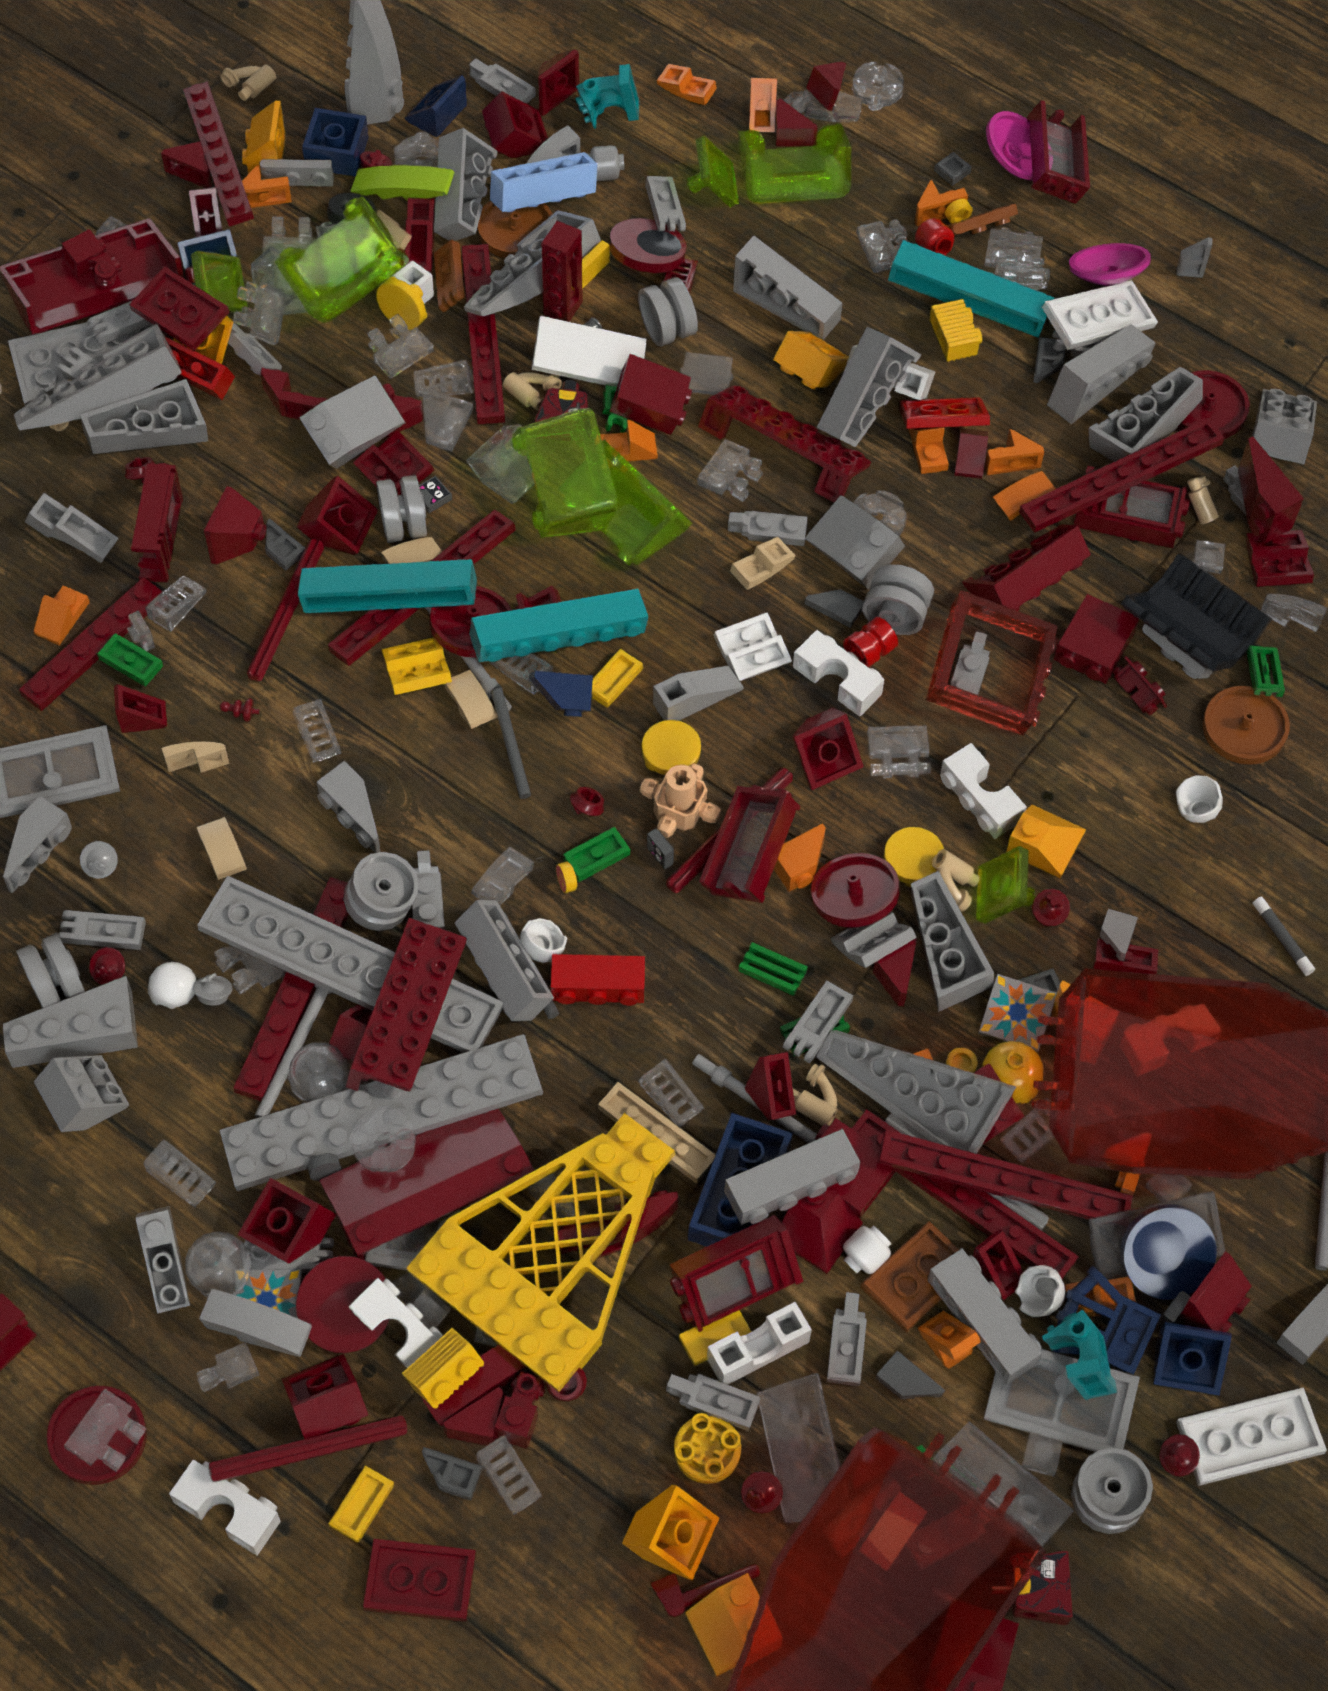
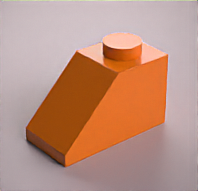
(800, 858)

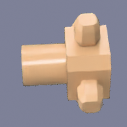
(680, 799)

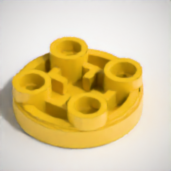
(403, 299)
(670, 745)
(912, 853)
(707, 1449)

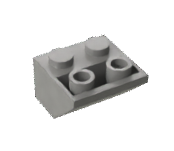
(80, 1091)

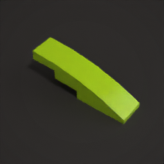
(403, 181)

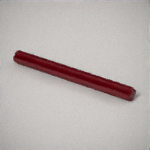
(283, 613)
(699, 858)
(307, 1448)

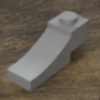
(70, 527)

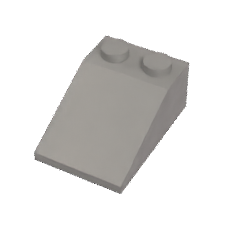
(352, 421)
(855, 540)

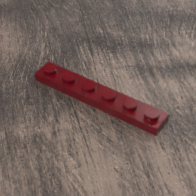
(83, 650)

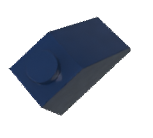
(565, 691)

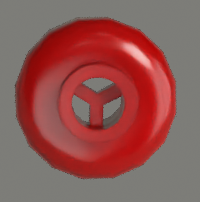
(935, 236)

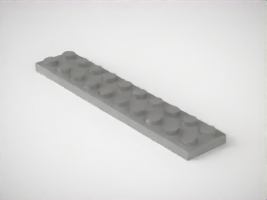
(334, 958)
(440, 1096)

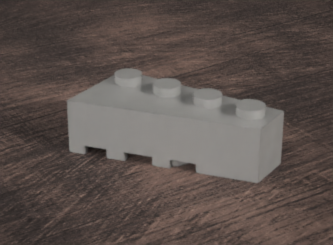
(470, 159)
(784, 290)
(1099, 371)
(866, 385)
(1148, 416)
(146, 421)
(951, 950)
(78, 1026)

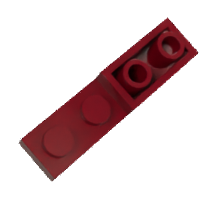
(657, 1211)

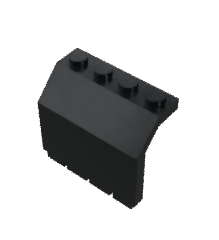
(1199, 615)

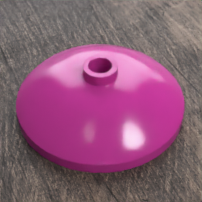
(1010, 143)
(1109, 263)

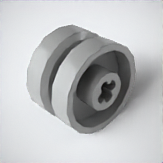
(668, 311)
(407, 508)
(899, 597)
(381, 891)
(51, 972)
(1129, 1494)

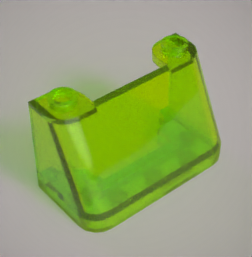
(796, 171)
(343, 262)
(568, 473)
(643, 516)

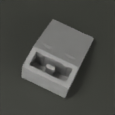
(1285, 425)

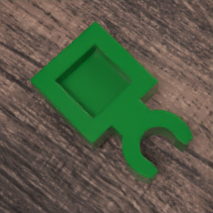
(608, 395)

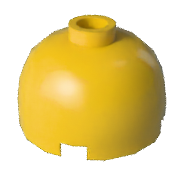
(1017, 1066)

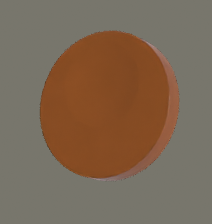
(506, 229)
(1245, 725)

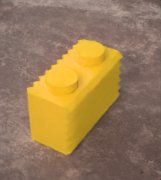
(955, 329)
(443, 1368)

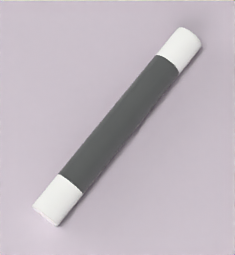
(1283, 936)

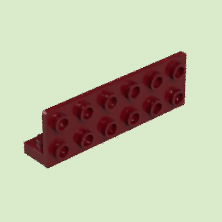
(837, 461)
(407, 1007)

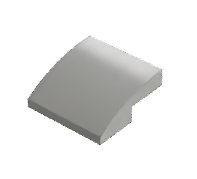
(873, 941)

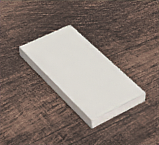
(1098, 314)
(583, 351)
(1253, 1435)

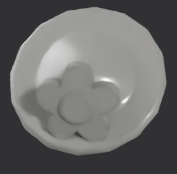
(98, 859)
(212, 989)

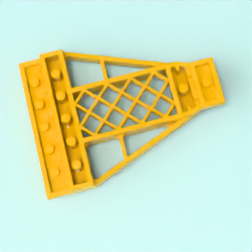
(504, 1301)

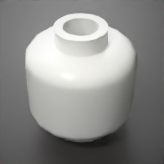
(867, 1250)

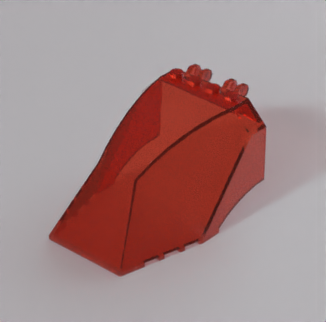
(1186, 1075)
(888, 1578)

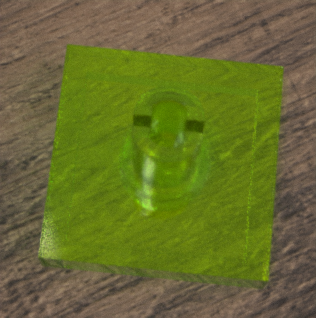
(715, 172)
(219, 277)
(1003, 885)

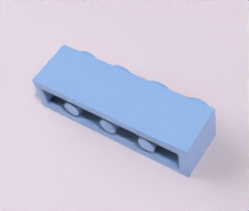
(543, 182)

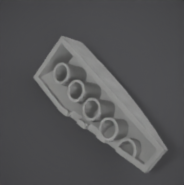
(373, 64)
(522, 272)
(123, 373)

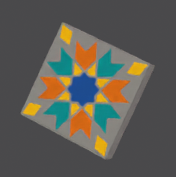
(1015, 1011)
(273, 1288)

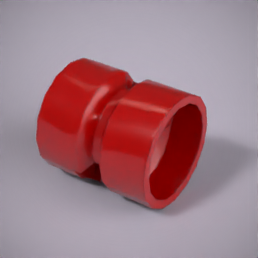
(873, 641)

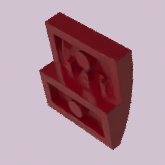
(392, 461)
(1280, 560)
(1136, 960)

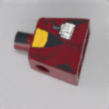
(562, 401)
(1047, 1592)

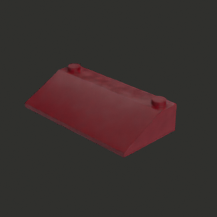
(52, 295)
(445, 1174)

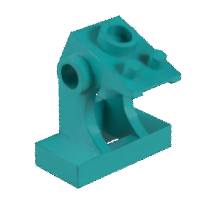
(608, 91)
(1092, 1371)

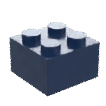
(336, 138)

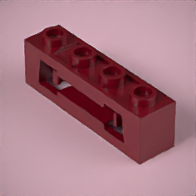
(562, 271)

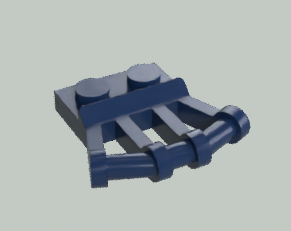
(1128, 1324)

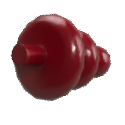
(238, 709)

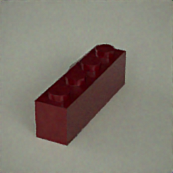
(1031, 568)

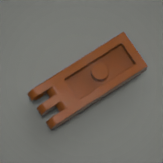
(978, 222)
(449, 275)

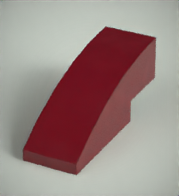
(421, 228)
(497, 1371)

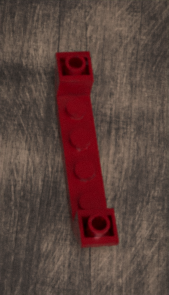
(295, 404)

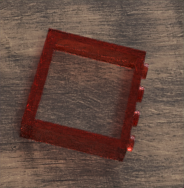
(978, 706)

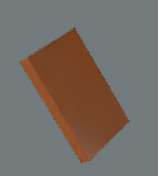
(902, 1280)

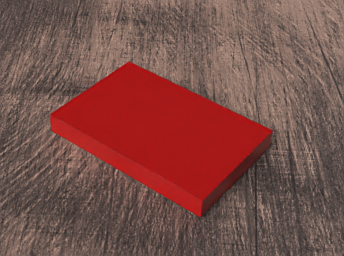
(944, 412)

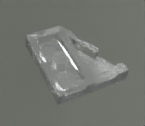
(444, 418)

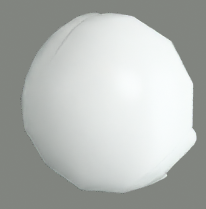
(1199, 799)
(542, 939)
(171, 985)
(1040, 1291)

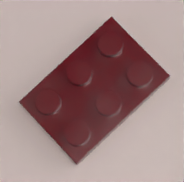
(179, 308)
(419, 1580)

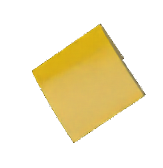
(416, 665)

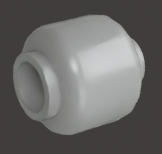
(608, 162)

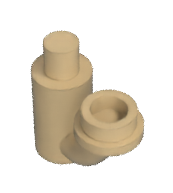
(258, 79)
(519, 386)
(1202, 500)
(955, 869)
(813, 1107)

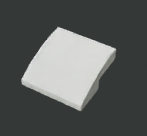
(752, 647)

